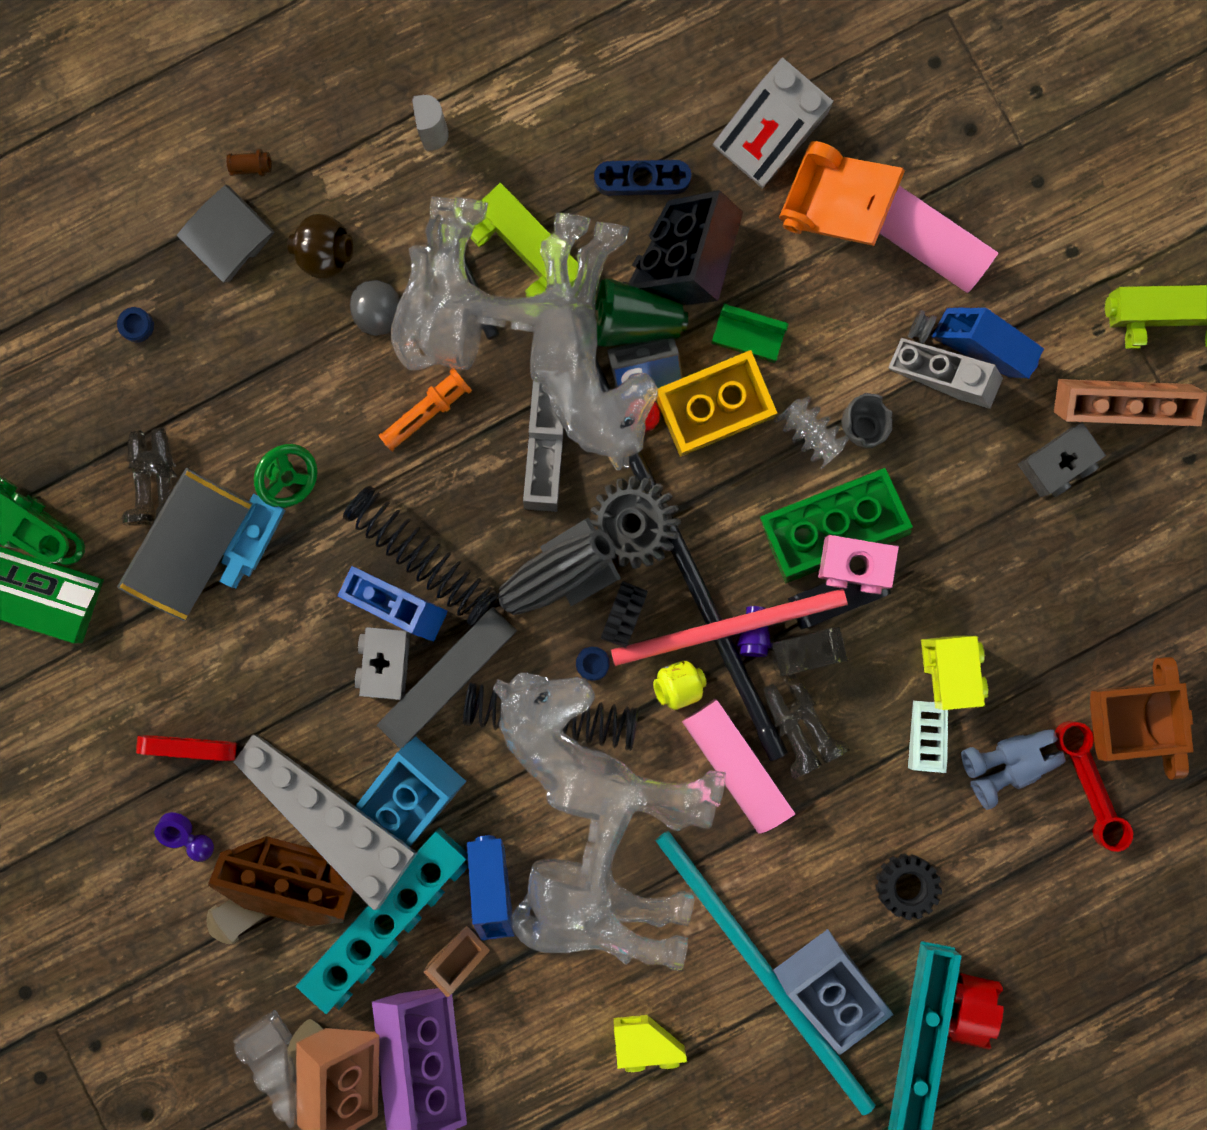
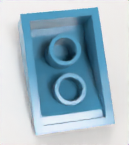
(411, 791)

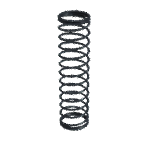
(357, 510)
(469, 716)

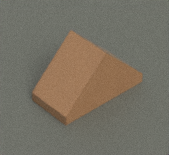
(456, 961)

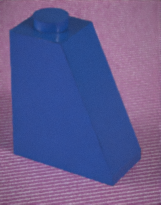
(989, 339)
(489, 888)

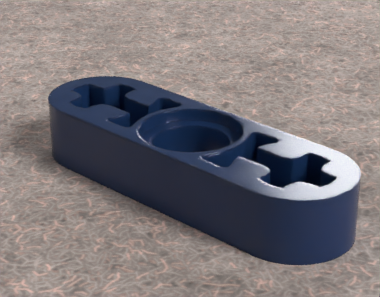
(652, 166)

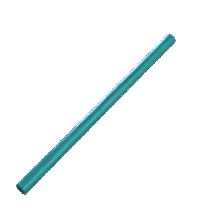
(764, 972)

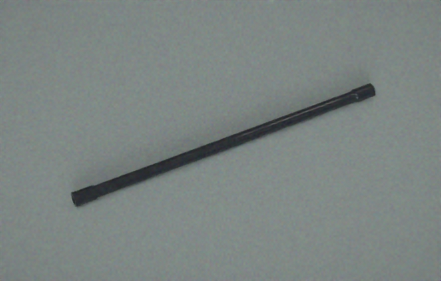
(765, 728)

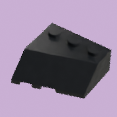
(689, 249)

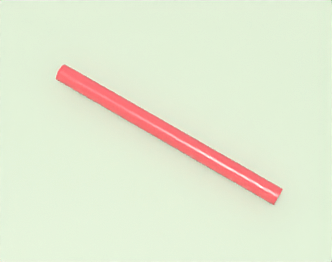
(729, 627)

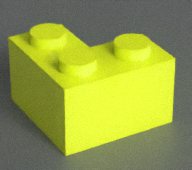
(955, 671)

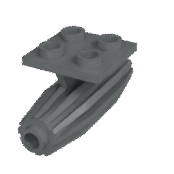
(570, 566)

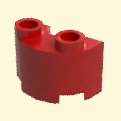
(976, 1011)

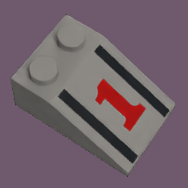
(773, 122)

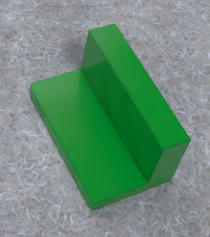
(749, 331)

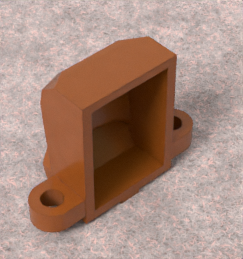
(1145, 720)

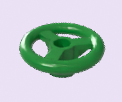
(277, 462)

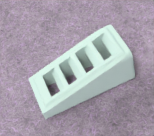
(916, 735)

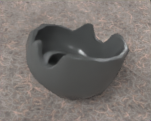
(374, 307)
(867, 421)

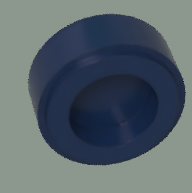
(135, 324)
(592, 663)

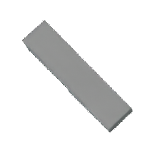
(543, 454)

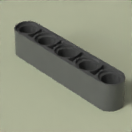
(446, 678)

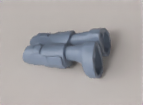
(1022, 762)

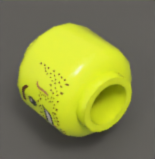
(679, 685)

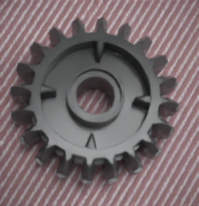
(654, 516)

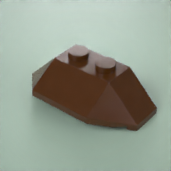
(282, 882)

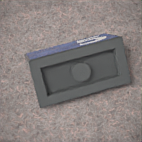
(656, 358)

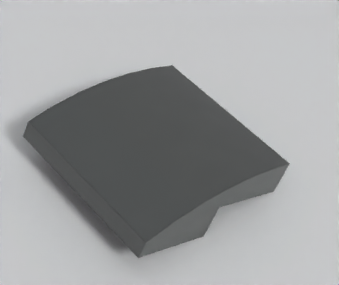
(225, 233)

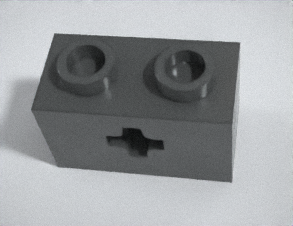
(1077, 447)

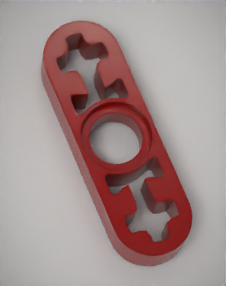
(186, 747)

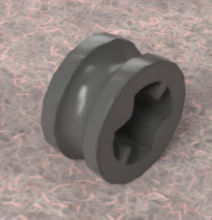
(922, 326)

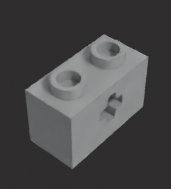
(392, 679)

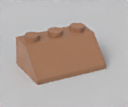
(337, 1079)

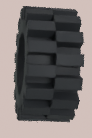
(624, 614)
(908, 907)

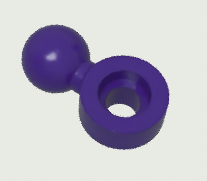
(175, 831)

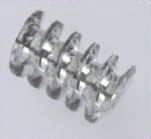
(812, 430)

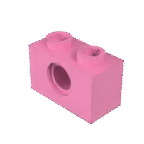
(878, 559)

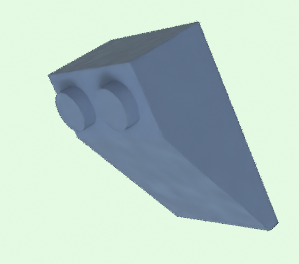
(832, 992)

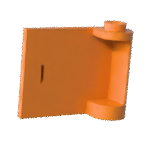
(840, 195)

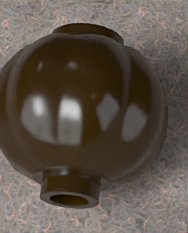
(321, 246)

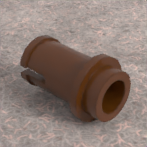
(249, 163)

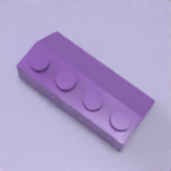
(419, 1061)

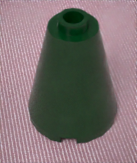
(635, 315)

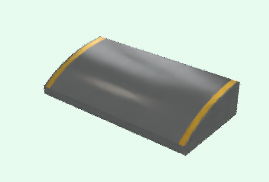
(185, 544)

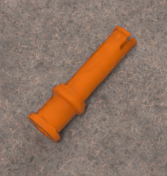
(442, 396)

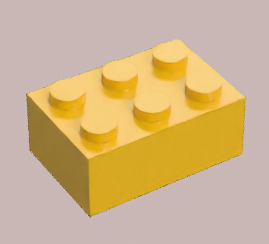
(715, 403)

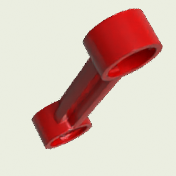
(1094, 787)

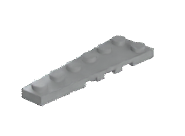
(344, 835)

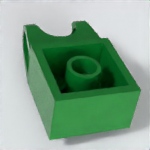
(32, 529)

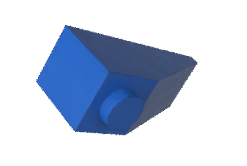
(393, 604)

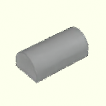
(430, 122)

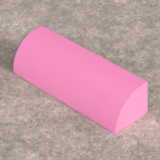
(936, 241)
(744, 773)

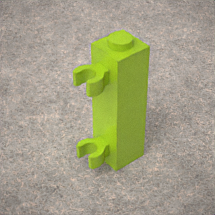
(520, 231)
(1155, 306)

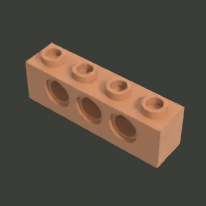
(1130, 402)

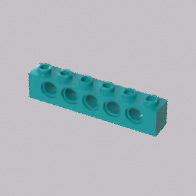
(321, 985)

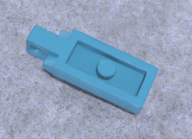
(250, 541)

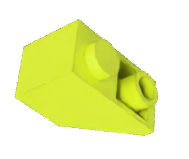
(645, 1043)

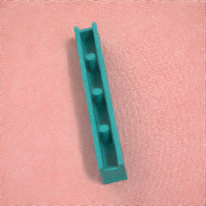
(925, 1037)

